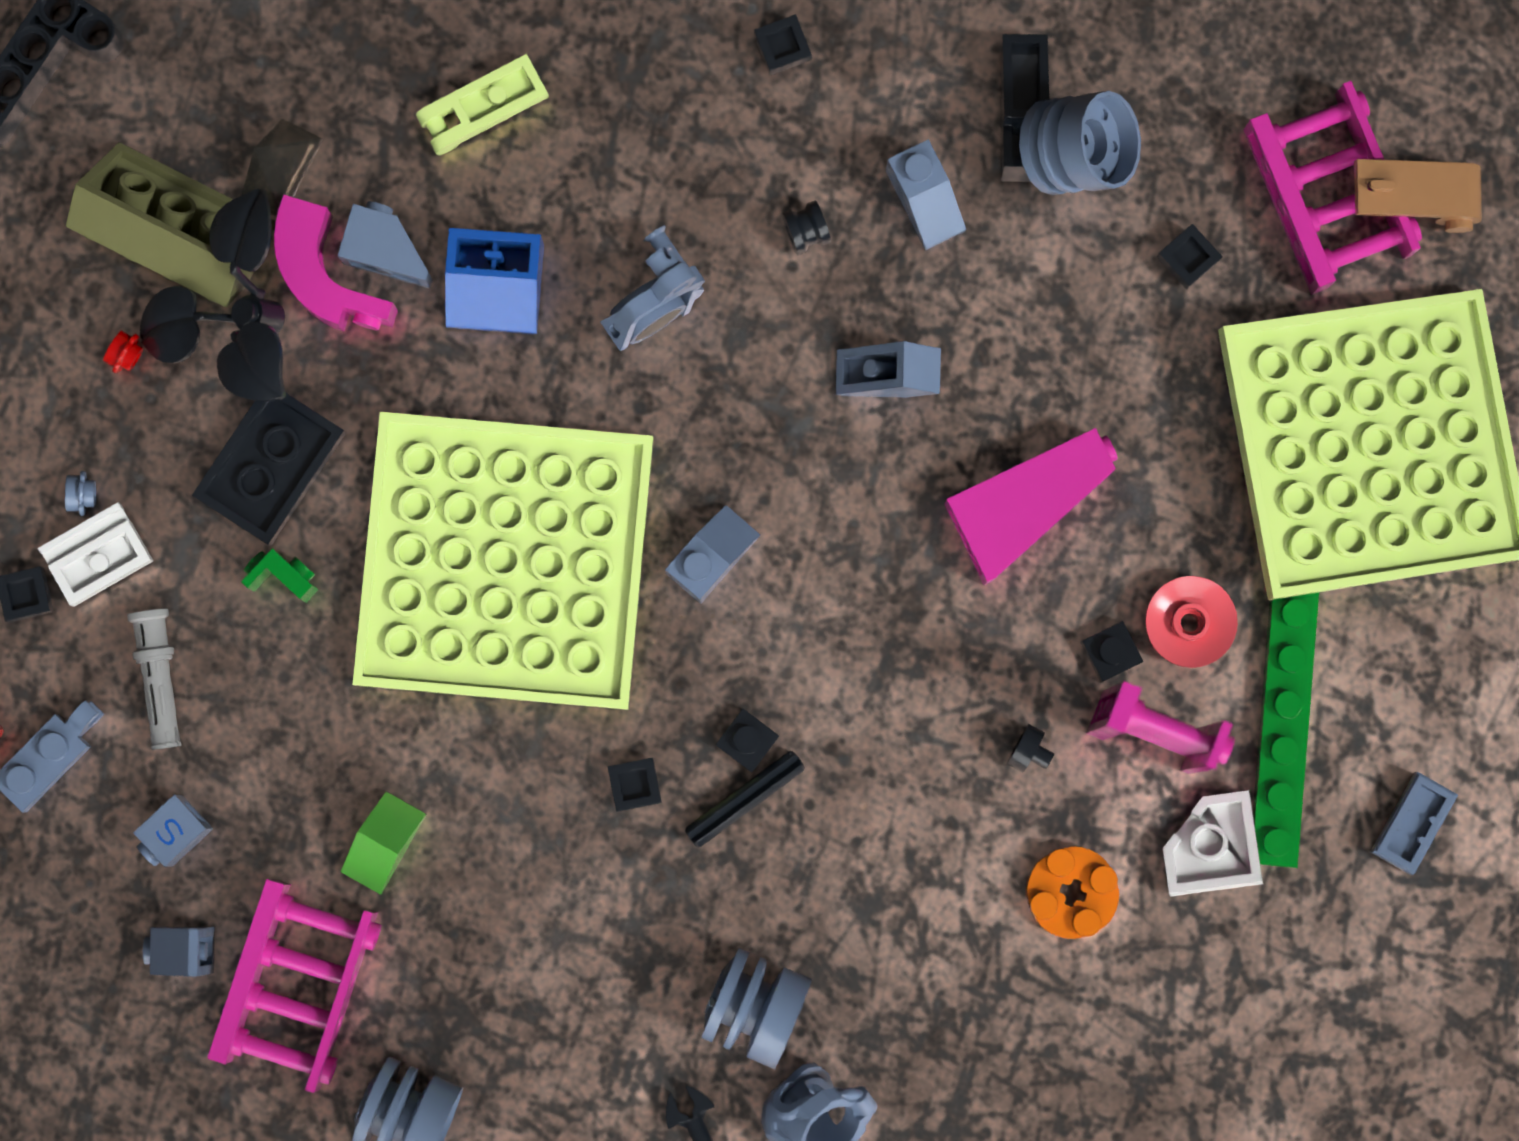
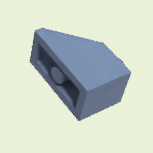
(926, 194)
(380, 245)
(888, 370)
(712, 554)
(180, 951)

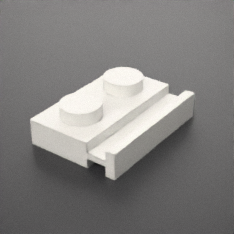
(95, 554)

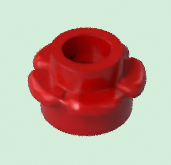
(123, 352)

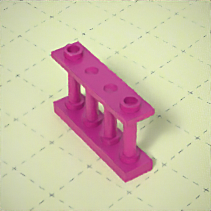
(1287, 181)
(1122, 712)
(248, 994)

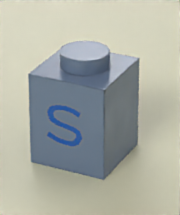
(171, 832)

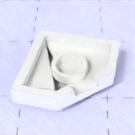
(1214, 847)

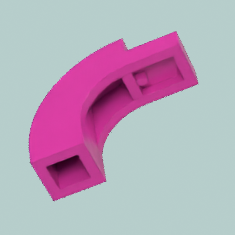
(299, 250)

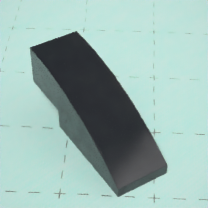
(1022, 84)

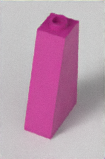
(1020, 505)

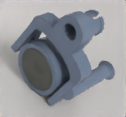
(658, 300)

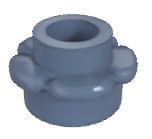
(79, 493)

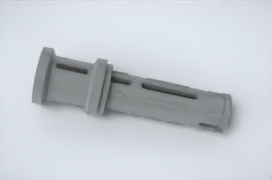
(154, 656)

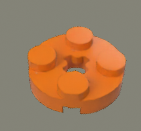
(1097, 882)

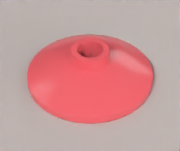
(1214, 617)

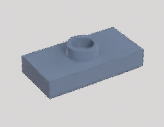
(1414, 823)

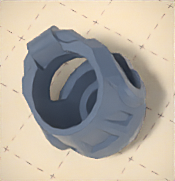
(801, 1108)

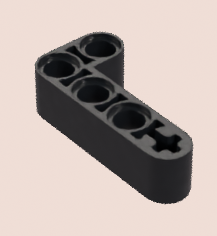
(59, 39)

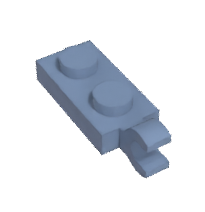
(47, 756)

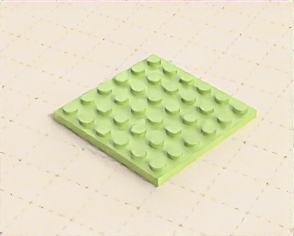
(1373, 443)
(503, 560)

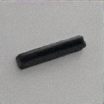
(744, 799)

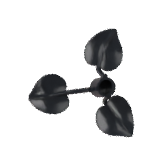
(254, 359)

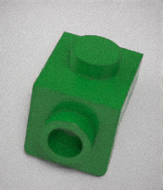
(292, 574)

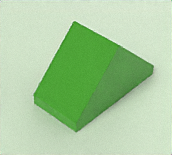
(382, 842)

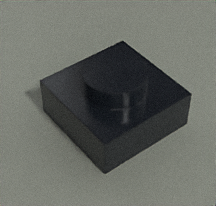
(782, 44)
(1189, 256)
(25, 594)
(1111, 651)
(747, 740)
(634, 784)

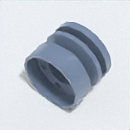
(1080, 143)
(756, 1008)
(401, 1112)

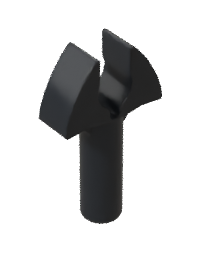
(695, 1124)

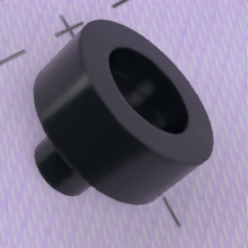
(1029, 750)

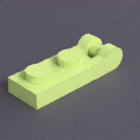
(483, 104)

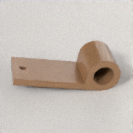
(1420, 190)

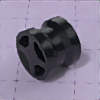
(806, 227)

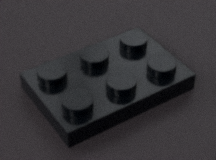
(269, 465)

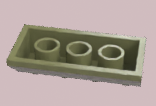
(154, 220)

